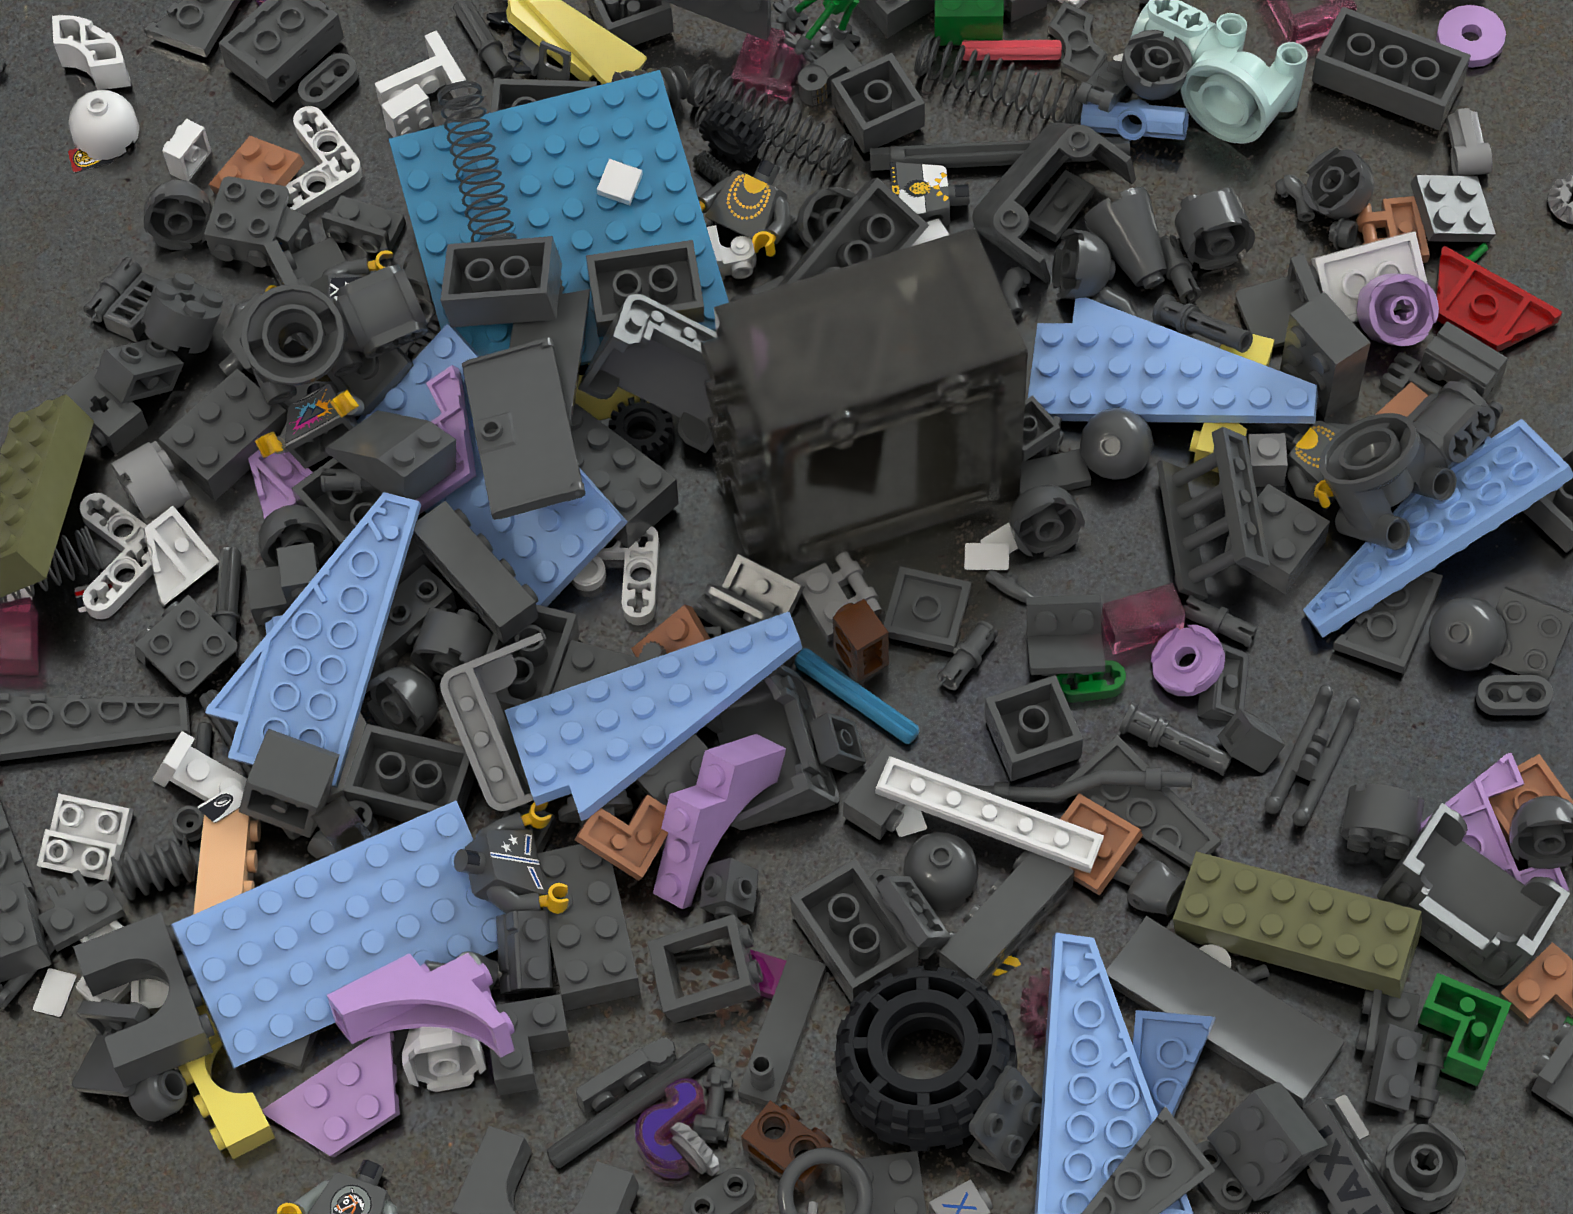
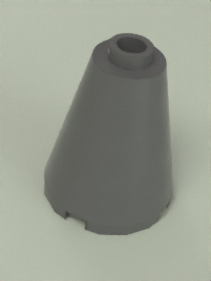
(1131, 235)

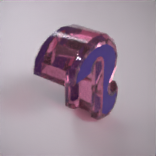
(653, 1127)

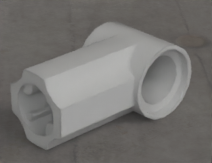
(1468, 149)

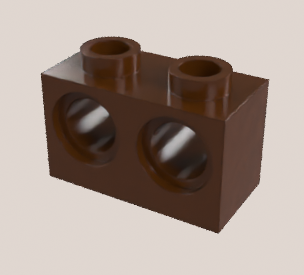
(860, 639)
(779, 1152)

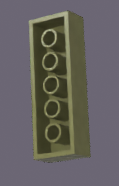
(36, 486)
(1298, 924)

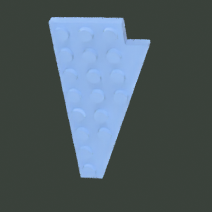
(1155, 372)
(1491, 487)
(1091, 1084)

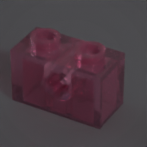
(1141, 618)

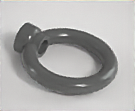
(827, 1156)

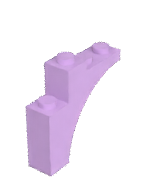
(702, 813)
(414, 997)

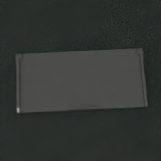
(522, 429)

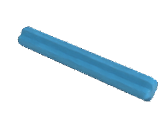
(856, 696)

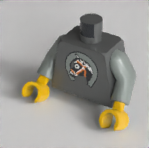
(345, 1195)

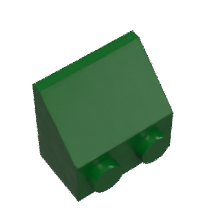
(968, 20)

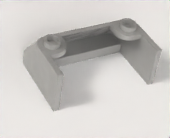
(483, 726)

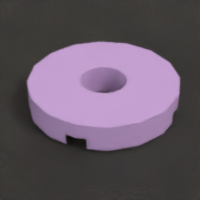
(1478, 21)
(1196, 676)

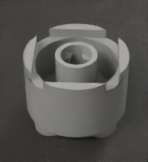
(148, 481)

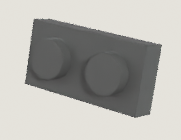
(1060, 205)

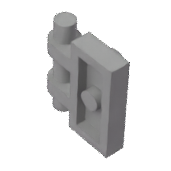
(824, 592)

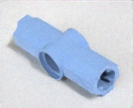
(1156, 120)

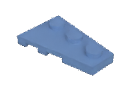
(1168, 1052)

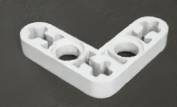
(329, 169)
(131, 547)
(635, 558)

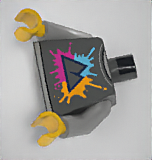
(313, 424)

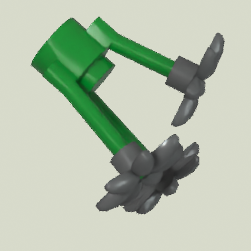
(836, 34)

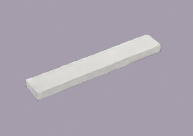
(989, 814)

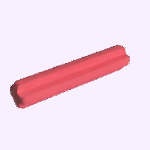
(1014, 49)

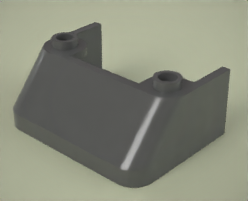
(1002, 213)

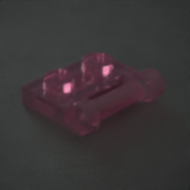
(757, 61)

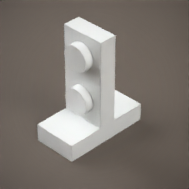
(429, 74)
(195, 770)

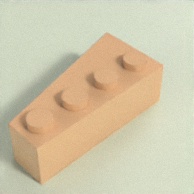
(226, 859)

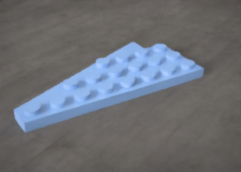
(321, 652)
(622, 724)

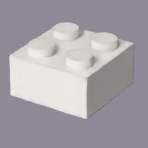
(407, 112)
(186, 150)

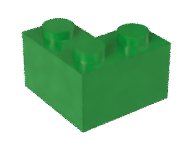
(1470, 1018)

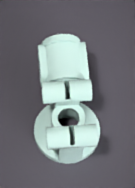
(1227, 88)

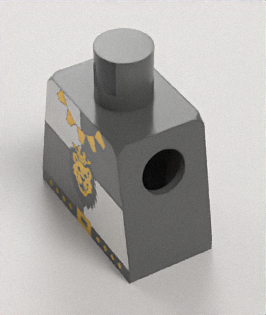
(927, 190)

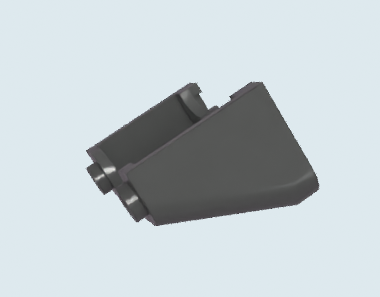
(657, 359)
(781, 713)
(1471, 903)

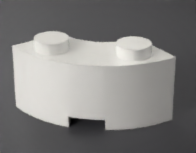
(90, 50)

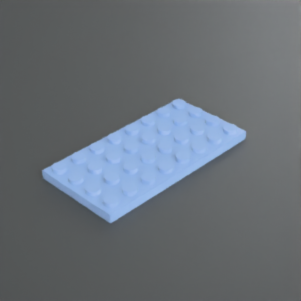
(540, 545)
(294, 940)

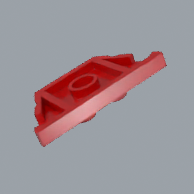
(1488, 304)

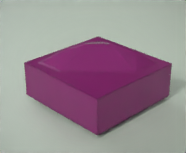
(771, 971)

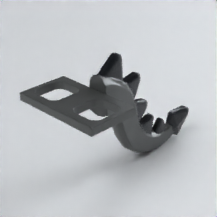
(530, 56)

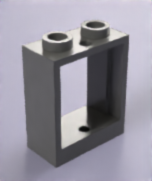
(666, 974)

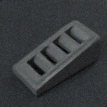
(115, 315)

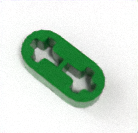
(1093, 686)

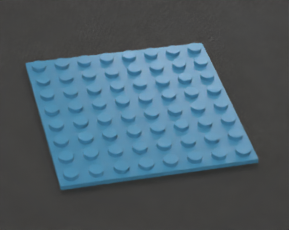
(551, 172)

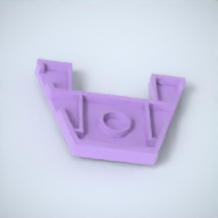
(450, 399)
(1482, 825)

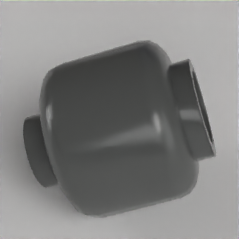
(159, 1096)

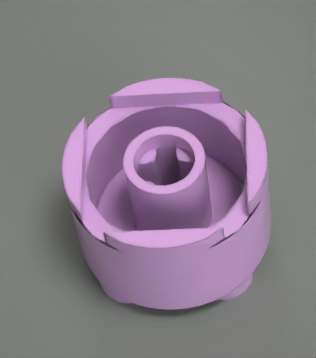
(1411, 323)

